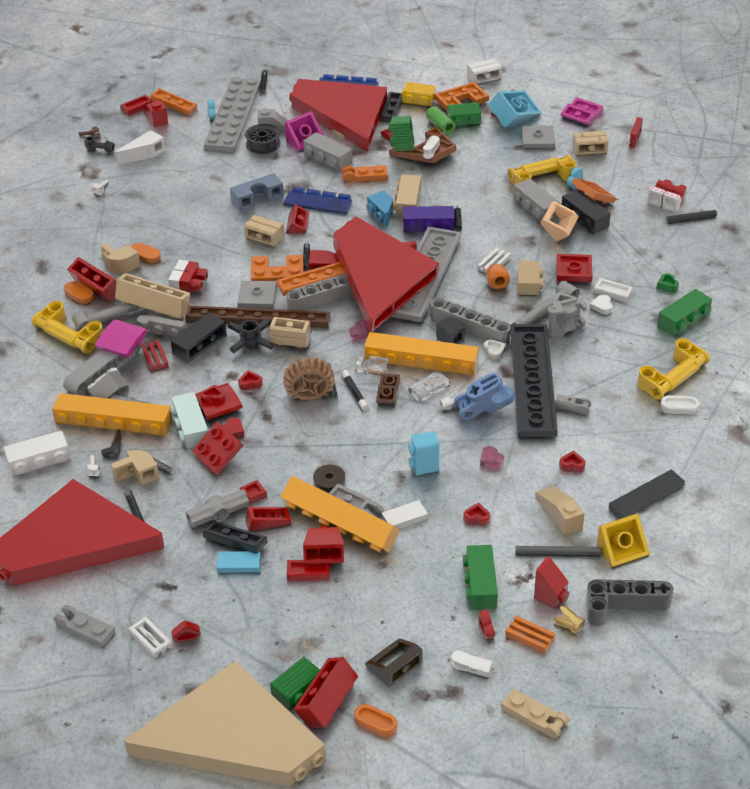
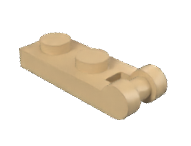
(534, 713)

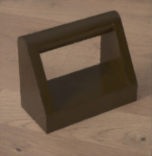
(399, 667)

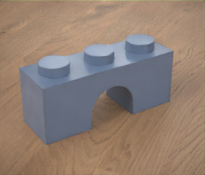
(268, 186)

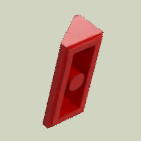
(297, 220)

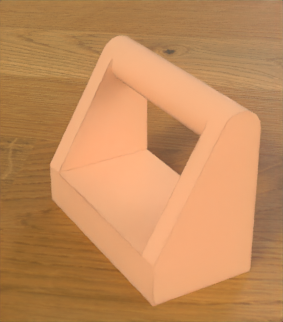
(567, 221)

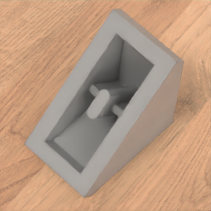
(108, 385)

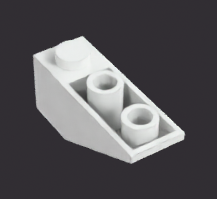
(142, 148)

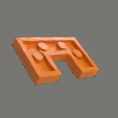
(456, 94)
(262, 272)

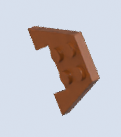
(444, 149)

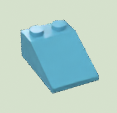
(513, 107)

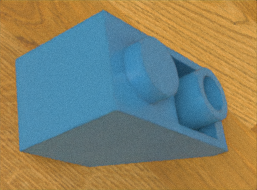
(380, 206)

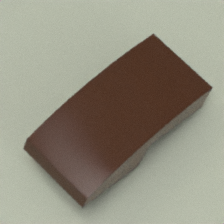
(388, 388)

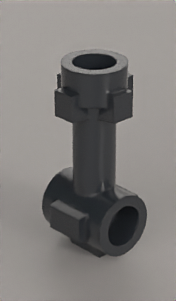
(91, 145)

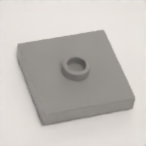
(538, 137)
(257, 294)

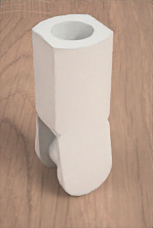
(431, 146)
(472, 664)

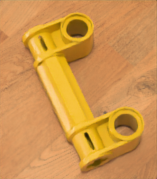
(562, 166)
(52, 323)
(690, 361)

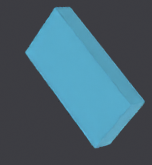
(238, 562)

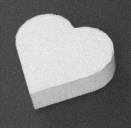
(601, 304)
(494, 349)

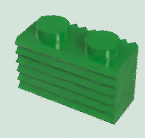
(464, 113)
(402, 133)
(293, 682)

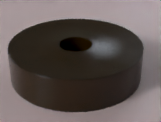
(328, 477)

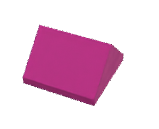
(300, 129)

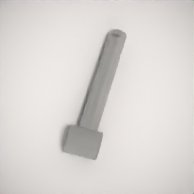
(563, 287)
(81, 318)

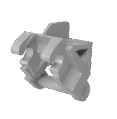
(565, 314)

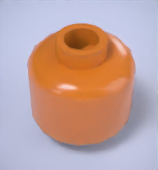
(497, 276)

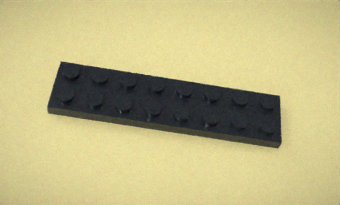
(533, 381)

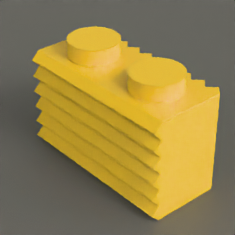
(418, 94)

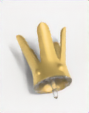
(570, 620)

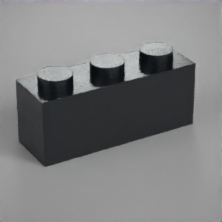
(590, 213)
(198, 337)

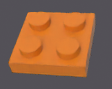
(594, 191)

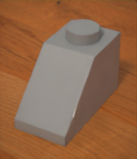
(271, 117)

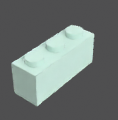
(188, 419)

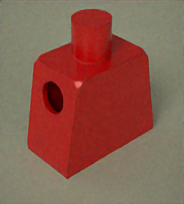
(323, 545)

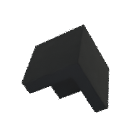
(450, 331)

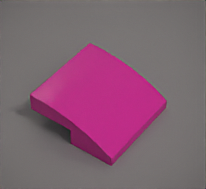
(582, 111)
(121, 338)

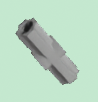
(217, 508)

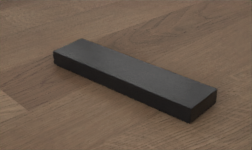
(646, 494)

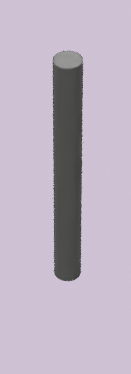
(558, 550)

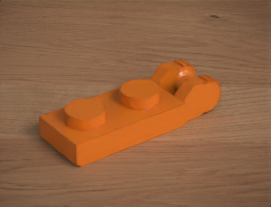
(364, 173)

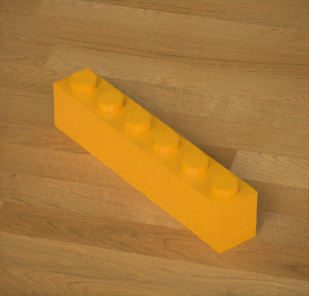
(423, 353)
(112, 414)
(340, 514)

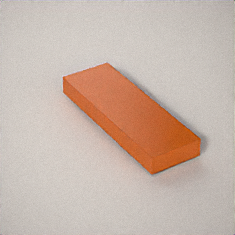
(174, 101)

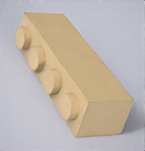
(152, 296)

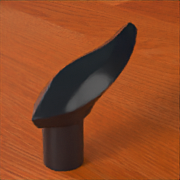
(115, 445)

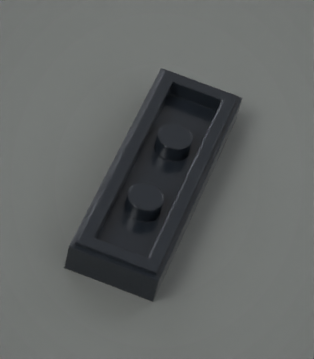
(391, 106)
(235, 537)

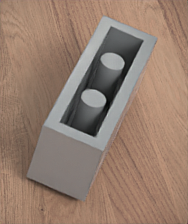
(327, 151)
(533, 198)

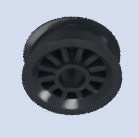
(262, 138)

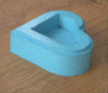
(211, 109)
(576, 172)

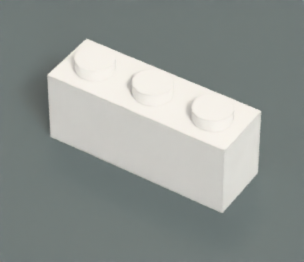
(37, 453)

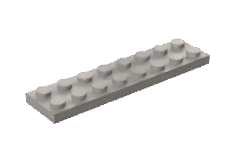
(232, 115)
(439, 246)

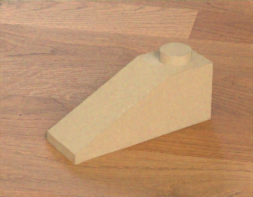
(562, 510)

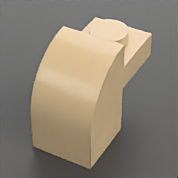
(120, 260)
(136, 464)

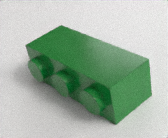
(684, 312)
(480, 577)

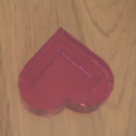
(359, 331)
(491, 458)

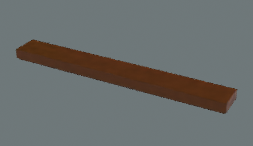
(317, 319)

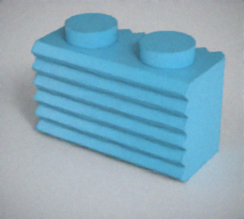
(424, 453)

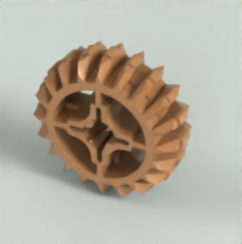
(308, 379)

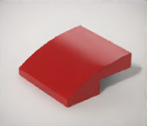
(230, 404)

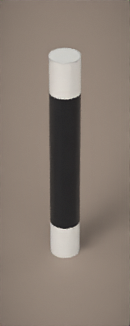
(355, 391)

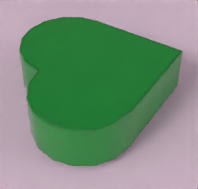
(667, 283)

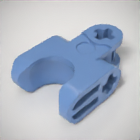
(484, 396)

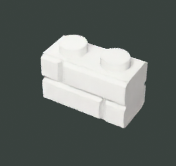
(484, 71)

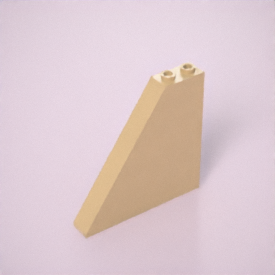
(231, 730)

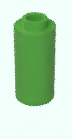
(440, 120)

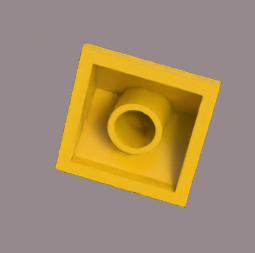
(622, 540)

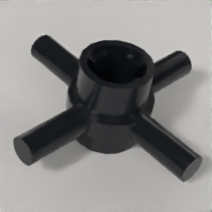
(250, 335)

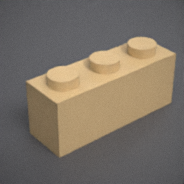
(407, 193)

